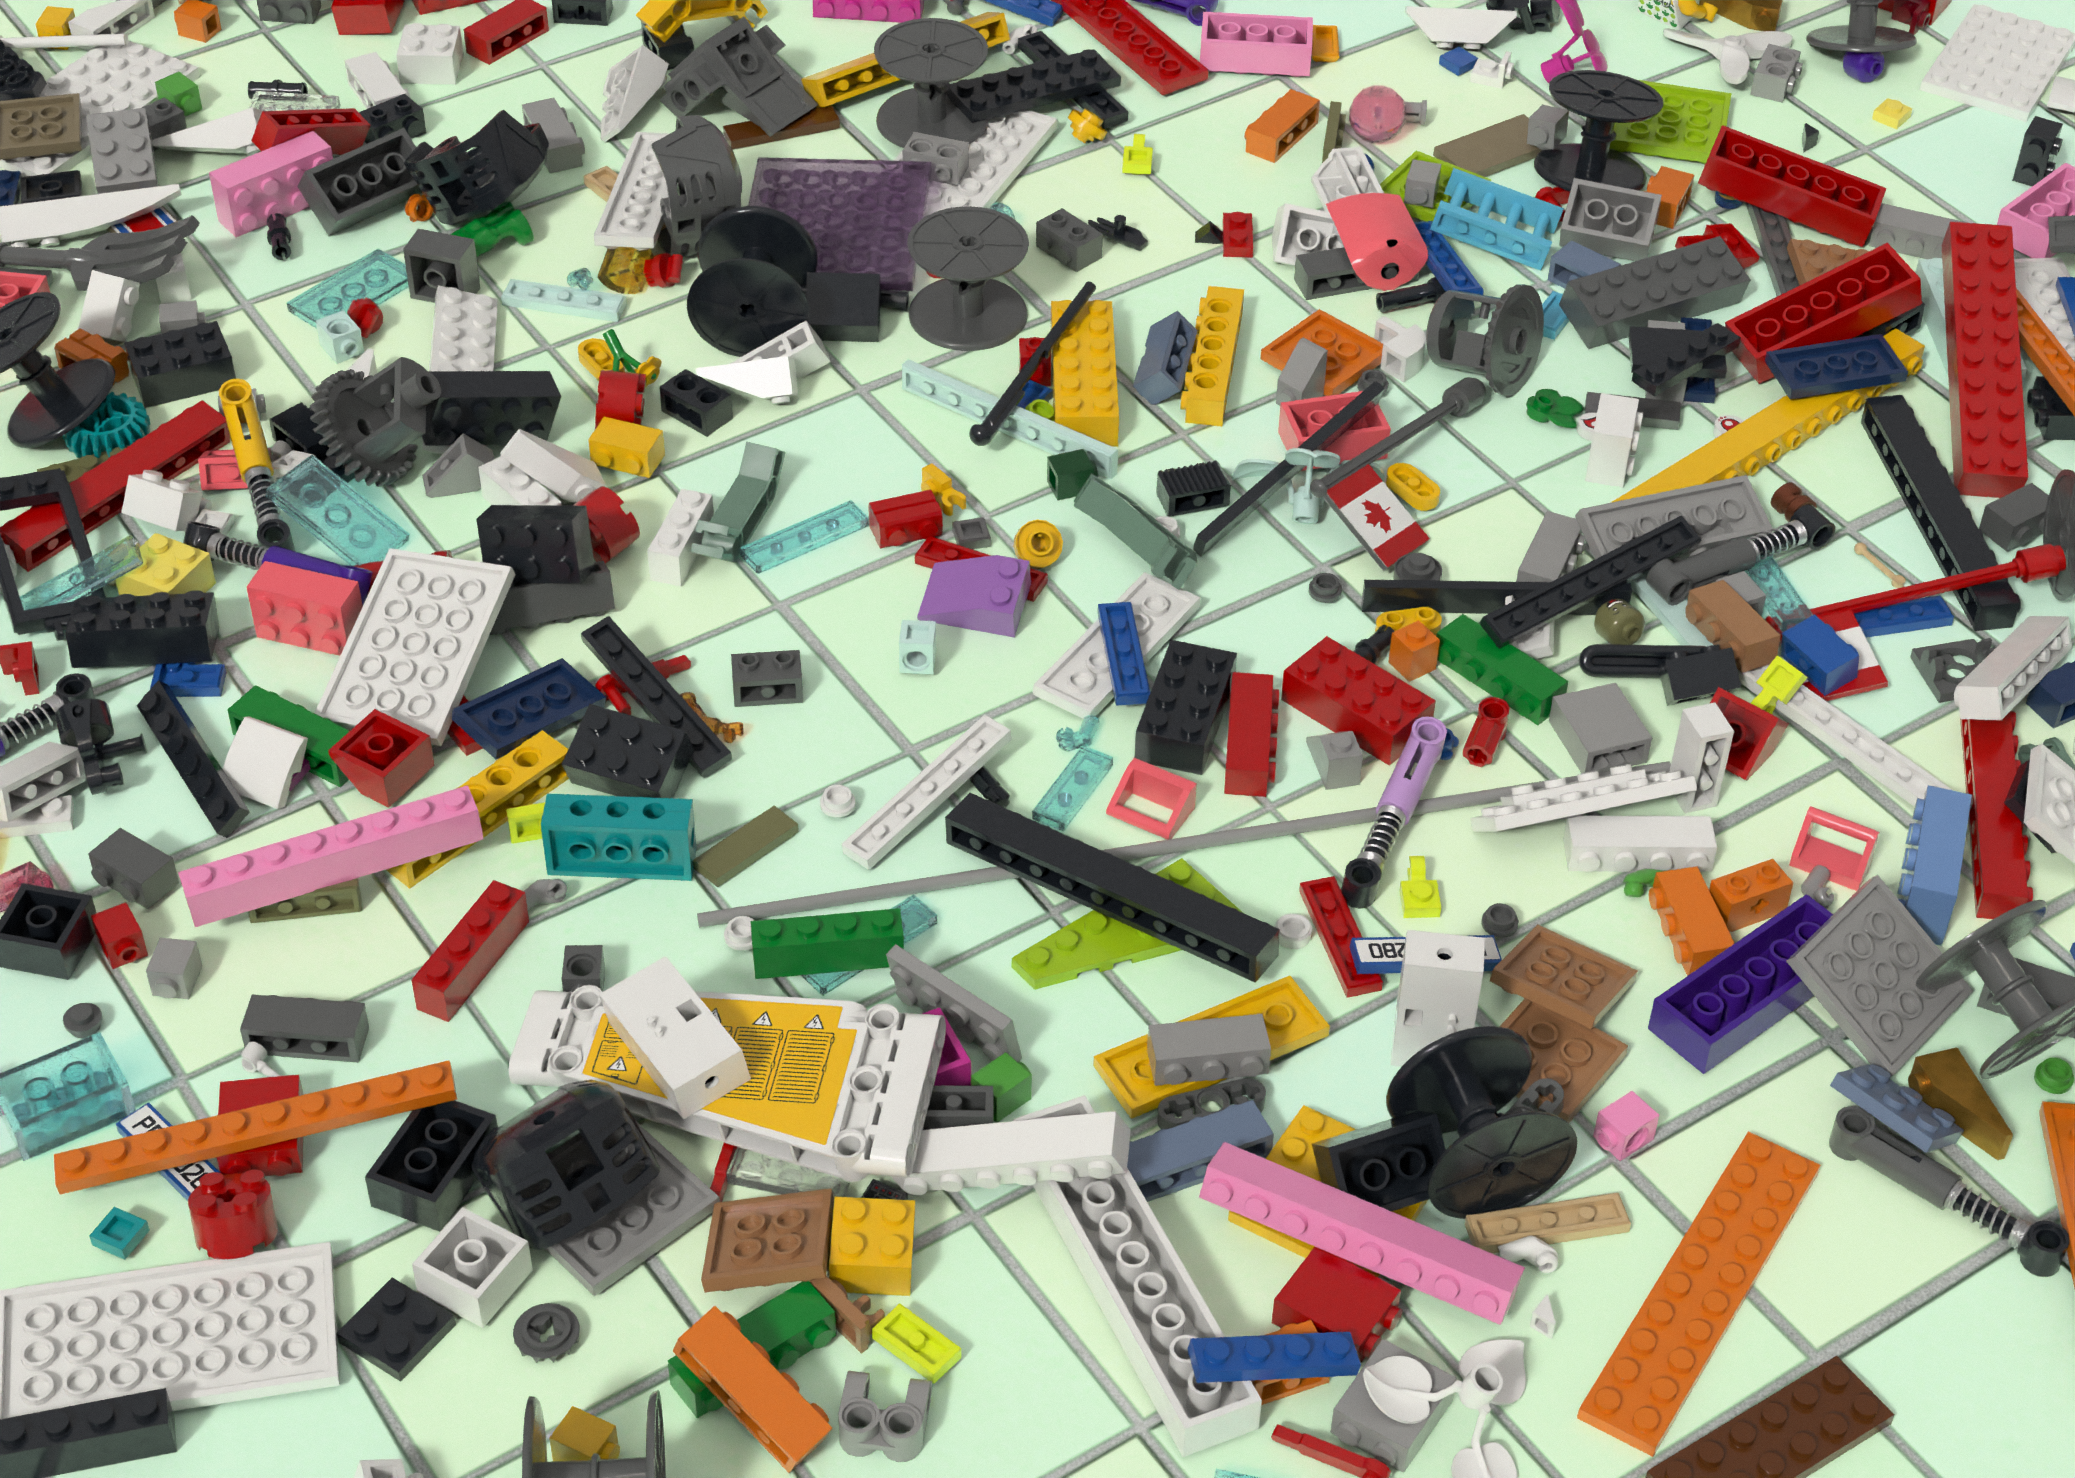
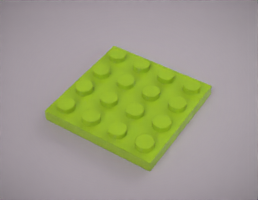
(1683, 127)

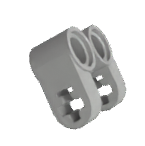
(880, 1424)

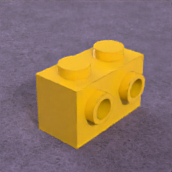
(626, 447)

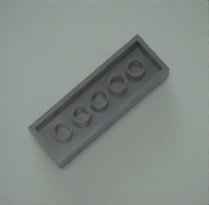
(1654, 288)

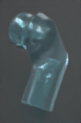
(580, 277)
(1084, 736)

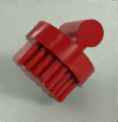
(663, 270)
(366, 316)

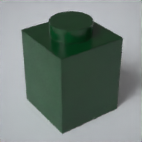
(1069, 472)

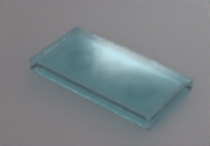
(372, 276)
(336, 513)

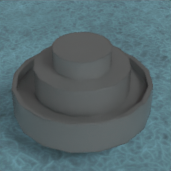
(1417, 567)

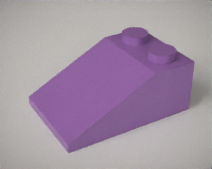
(978, 594)

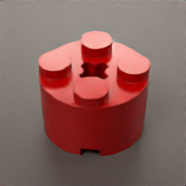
(620, 396)
(608, 524)
(232, 1214)

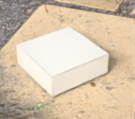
(215, 518)

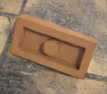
(848, 1315)

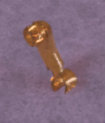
(728, 730)

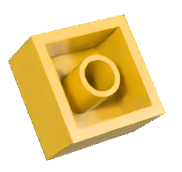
(872, 1245)

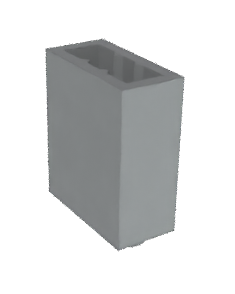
(1600, 728)
(1363, 1425)

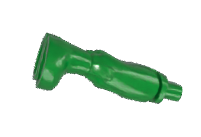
(496, 226)

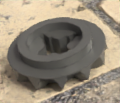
(536, 1322)

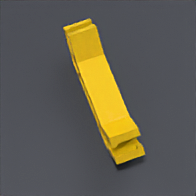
(666, 16)

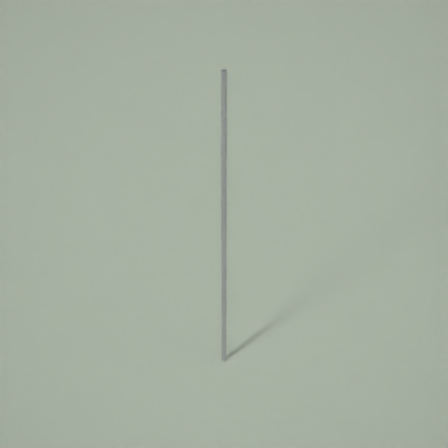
(1125, 853)

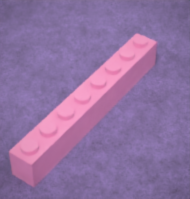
(331, 856)
(1362, 1232)

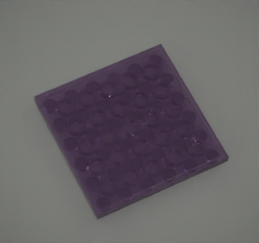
(851, 210)

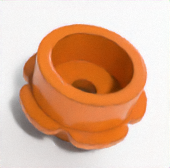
(423, 211)

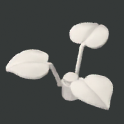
(1490, 1374)

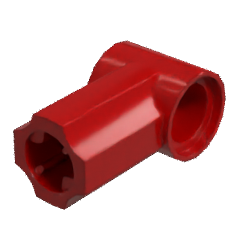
(1487, 731)

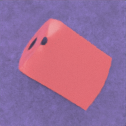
(1366, 225)

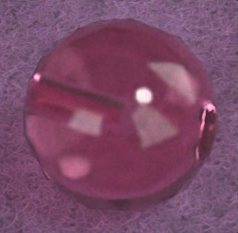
(1377, 114)

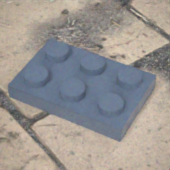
(1898, 1107)

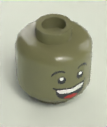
(1619, 622)

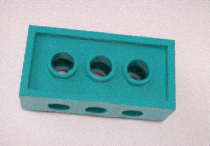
(619, 837)

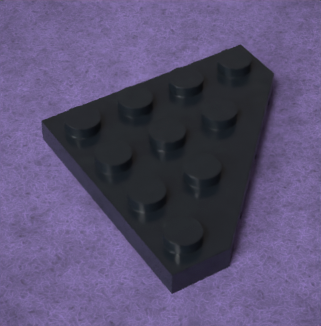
(18, 77)

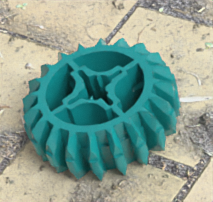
(113, 424)

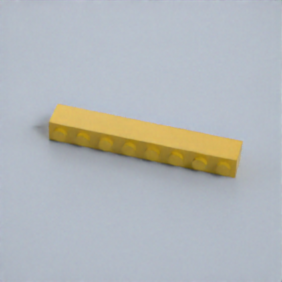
(866, 74)

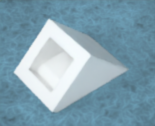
(1543, 1318)

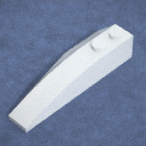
(78, 216)

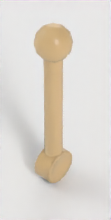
(1897, 580)

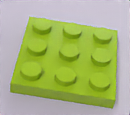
(1396, 184)

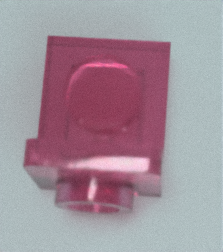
(12, 880)

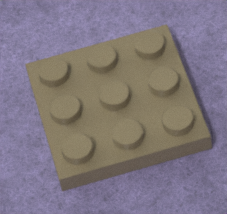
(40, 126)

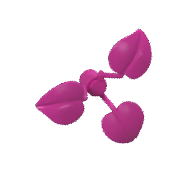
(1559, 63)

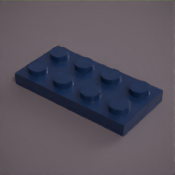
(1836, 366)
(526, 706)

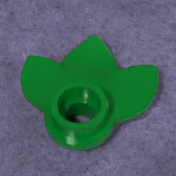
(1549, 405)

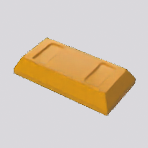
(1325, 43)

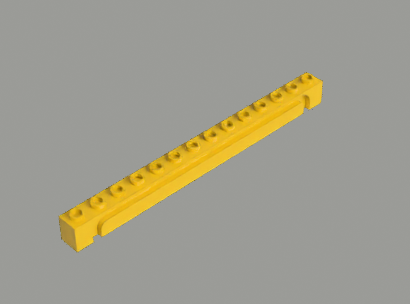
(1773, 431)

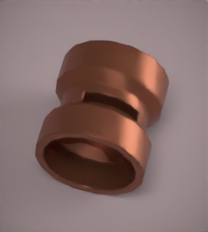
(1789, 499)

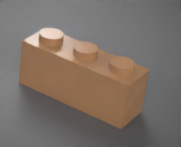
(1732, 623)

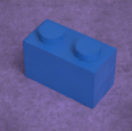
(1820, 654)

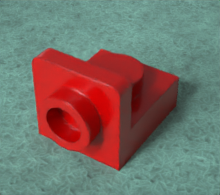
(22, 663)

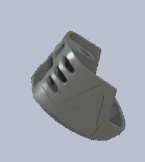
(706, 178)

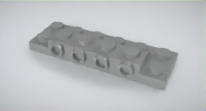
(1714, 510)

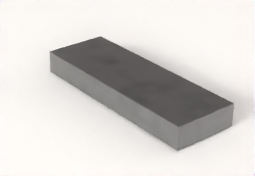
(1655, 412)

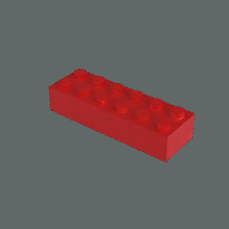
(1792, 186)
(1828, 308)

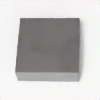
(971, 533)

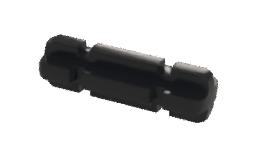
(990, 787)

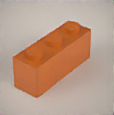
(1282, 125)
(1689, 917)

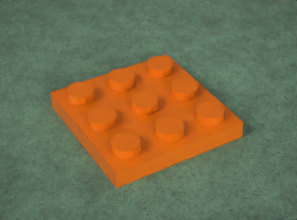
(1348, 349)

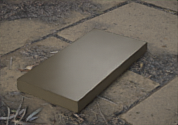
(1490, 148)

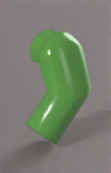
(1637, 880)

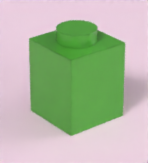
(180, 92)
(1010, 1084)

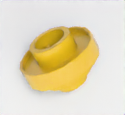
(1086, 126)
(1038, 543)

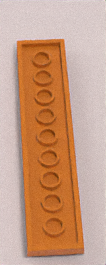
(1698, 1294)

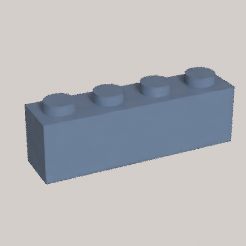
(1180, 1155)

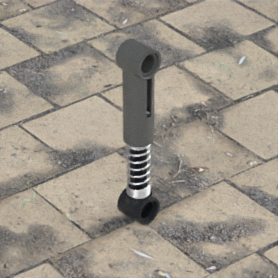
(1675, 579)
(1858, 1138)

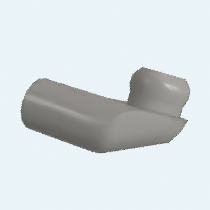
(1814, 885)

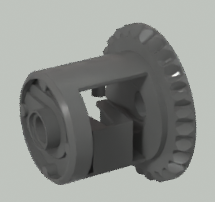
(1507, 349)

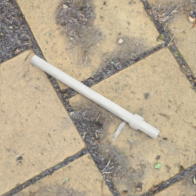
(65, 41)

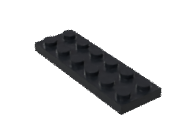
(1033, 85)

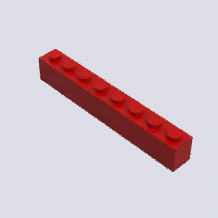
(101, 491)
(1994, 830)

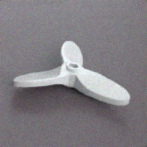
(1733, 50)

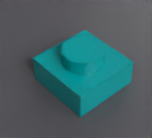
(119, 1233)

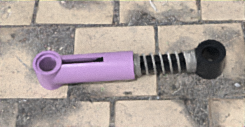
(1394, 810)

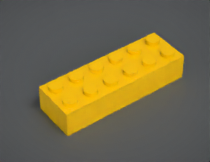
(1086, 372)

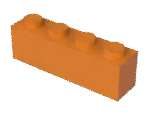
(753, 1388)

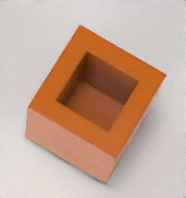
(197, 20)
(1413, 651)

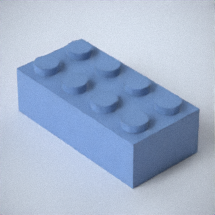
(1934, 859)

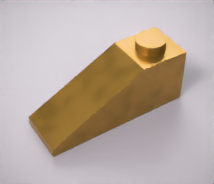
(1752, 14)
(1951, 1085)

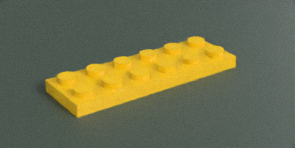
(1289, 1022)

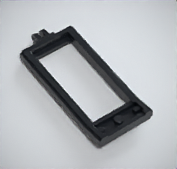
(34, 490)

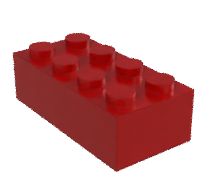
(1355, 696)

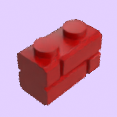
(905, 518)

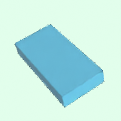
(1554, 316)

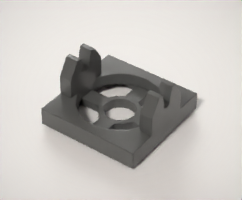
(1930, 662)

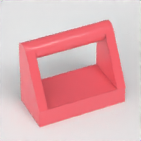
(220, 470)
(1158, 787)
(1844, 865)

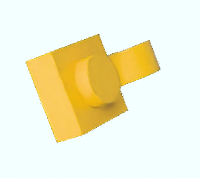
(942, 489)

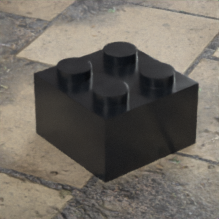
(46, 931)

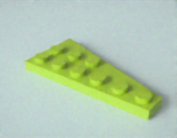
(1101, 940)

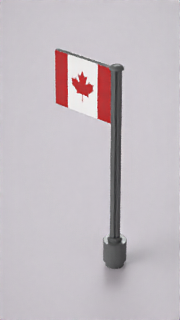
(1366, 501)

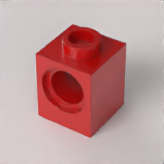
(1027, 347)
(119, 935)

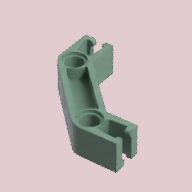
(743, 504)
(1137, 529)

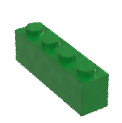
(1500, 672)
(277, 711)
(825, 943)
(783, 1327)

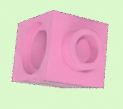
(1625, 1125)

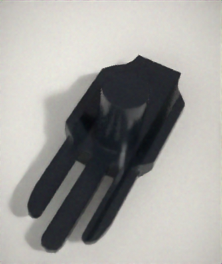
(1120, 232)

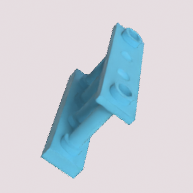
(1491, 234)

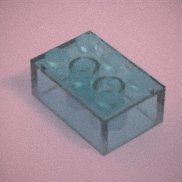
(63, 1096)

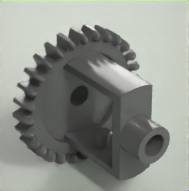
(366, 427)

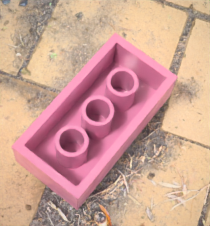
(1256, 43)
(266, 183)
(2030, 211)

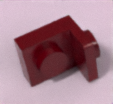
(1912, 13)

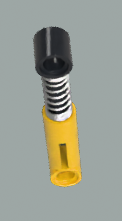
(254, 461)

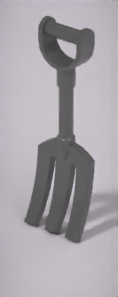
(125, 255)

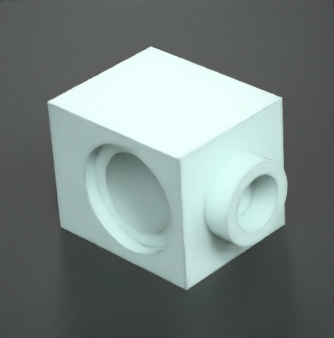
(340, 337)
(917, 647)

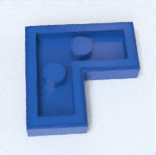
(191, 679)

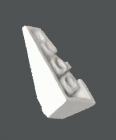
(629, 88)
(223, 135)
(1302, 231)

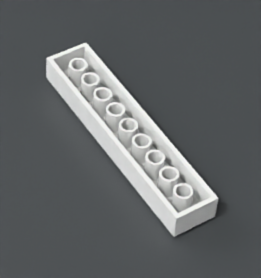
(1146, 1299)

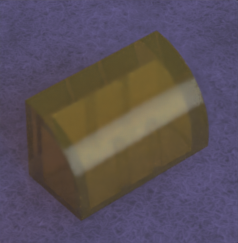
(624, 269)

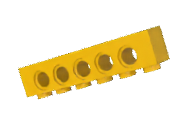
(1212, 356)
(508, 783)

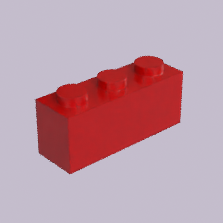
(506, 30)

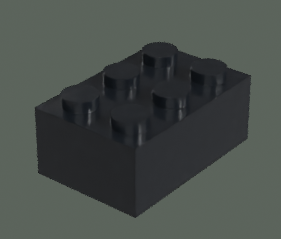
(180, 363)
(538, 542)
(627, 755)
(429, 1163)

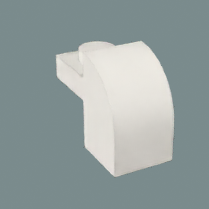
(1402, 348)

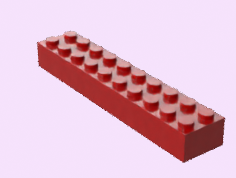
(1984, 360)

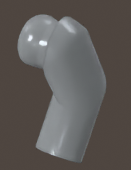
(545, 892)

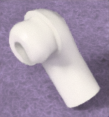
(1011, 45)
(1532, 1250)

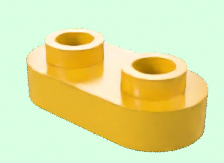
(596, 356)
(1413, 486)
(1402, 618)

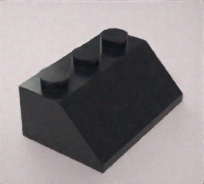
(1384, 1160)

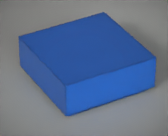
(1458, 61)

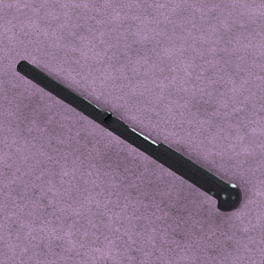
(984, 433)

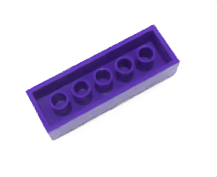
(1738, 990)

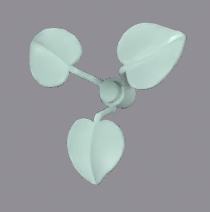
(1304, 502)

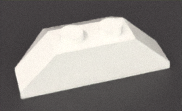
(1459, 25)
(1343, 175)

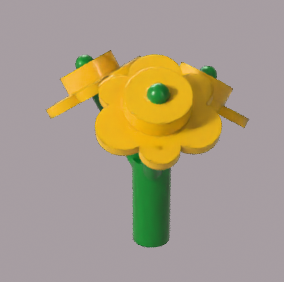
(650, 367)

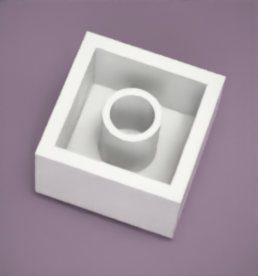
(429, 54)
(1614, 440)
(472, 1267)

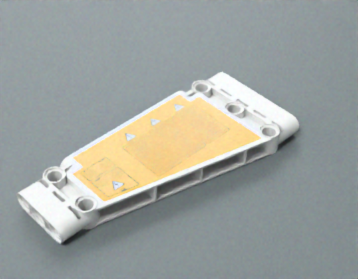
(825, 1085)

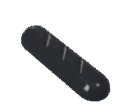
(1628, 660)

